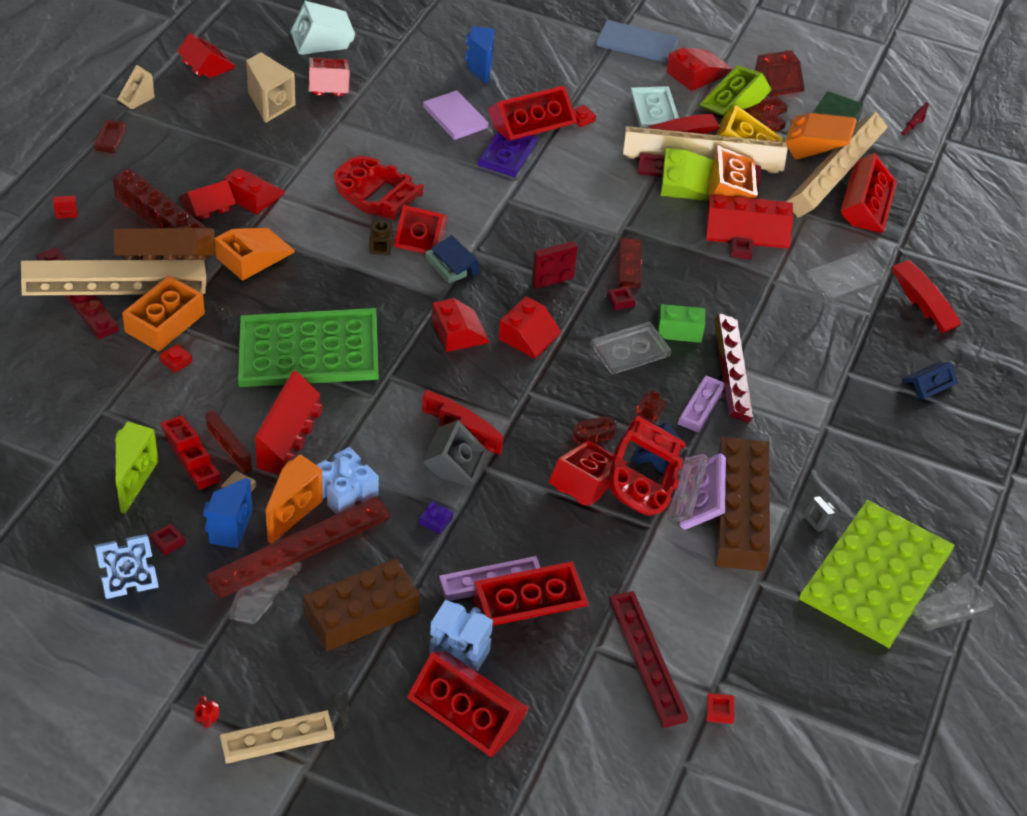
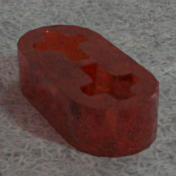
(595, 430)

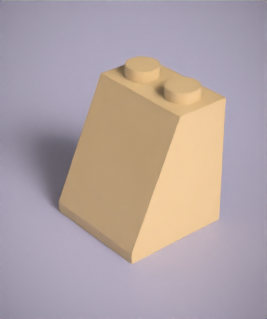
(270, 86)

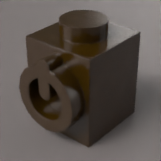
(381, 237)

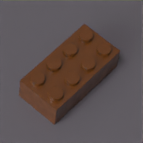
(164, 243)
(361, 604)

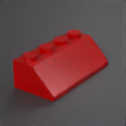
(532, 113)
(869, 194)
(748, 218)
(287, 424)
(529, 593)
(467, 702)

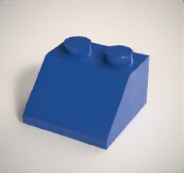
(480, 52)
(229, 514)

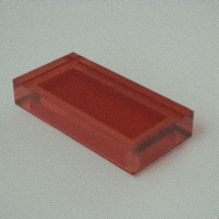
(110, 136)

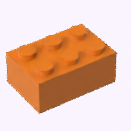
(163, 313)

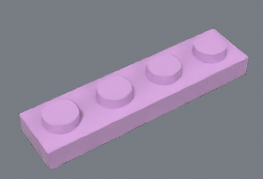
(461, 584)

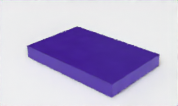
(507, 156)

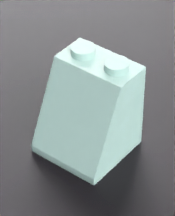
(321, 29)

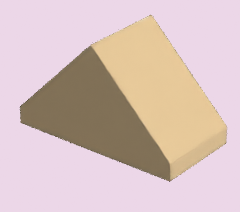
(137, 89)

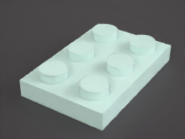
(653, 105)

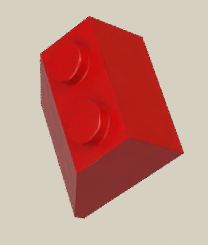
(204, 57)
(252, 191)
(208, 199)
(420, 229)
(457, 325)
(529, 328)

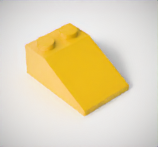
(742, 125)

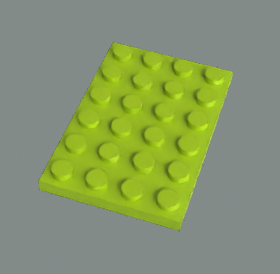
(877, 573)

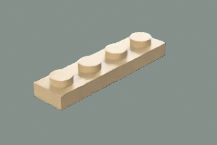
(276, 737)

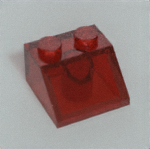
(781, 71)

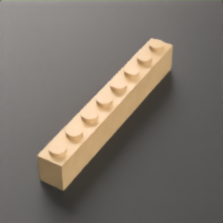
(767, 154)
(836, 165)
(107, 276)

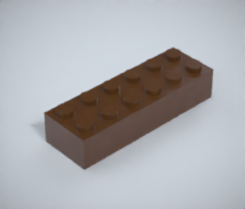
(745, 525)

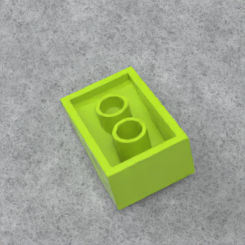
(740, 88)
(686, 175)
(134, 461)

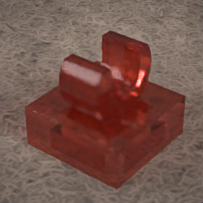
(651, 406)

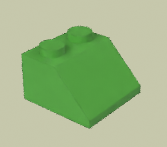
(681, 323)

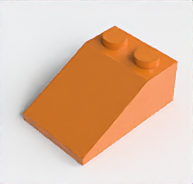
(818, 133)
(733, 175)
(294, 496)

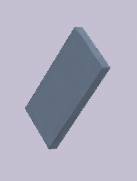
(637, 41)

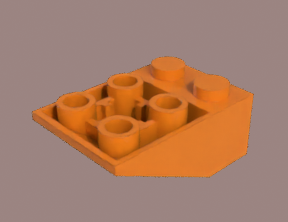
(250, 250)

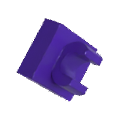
(436, 517)

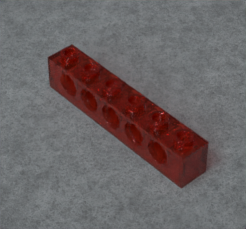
(151, 203)

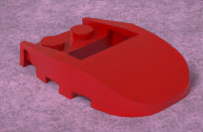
(364, 175)
(636, 489)

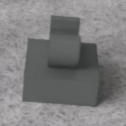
(819, 513)

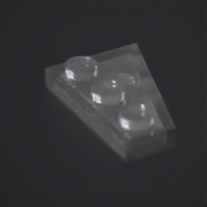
(257, 597)
(955, 604)

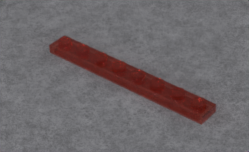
(297, 547)

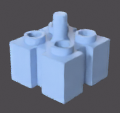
(347, 481)
(126, 566)
(461, 634)

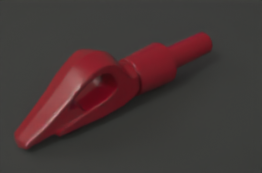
(918, 117)

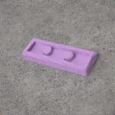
(701, 404)

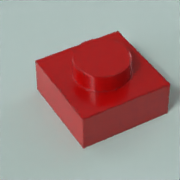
(584, 116)
(65, 207)
(175, 358)
(720, 708)

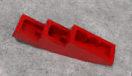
(692, 124)
(927, 296)
(450, 411)
(190, 452)

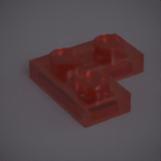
(768, 111)

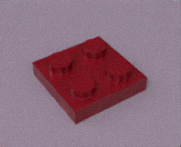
(554, 264)

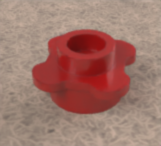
(206, 711)

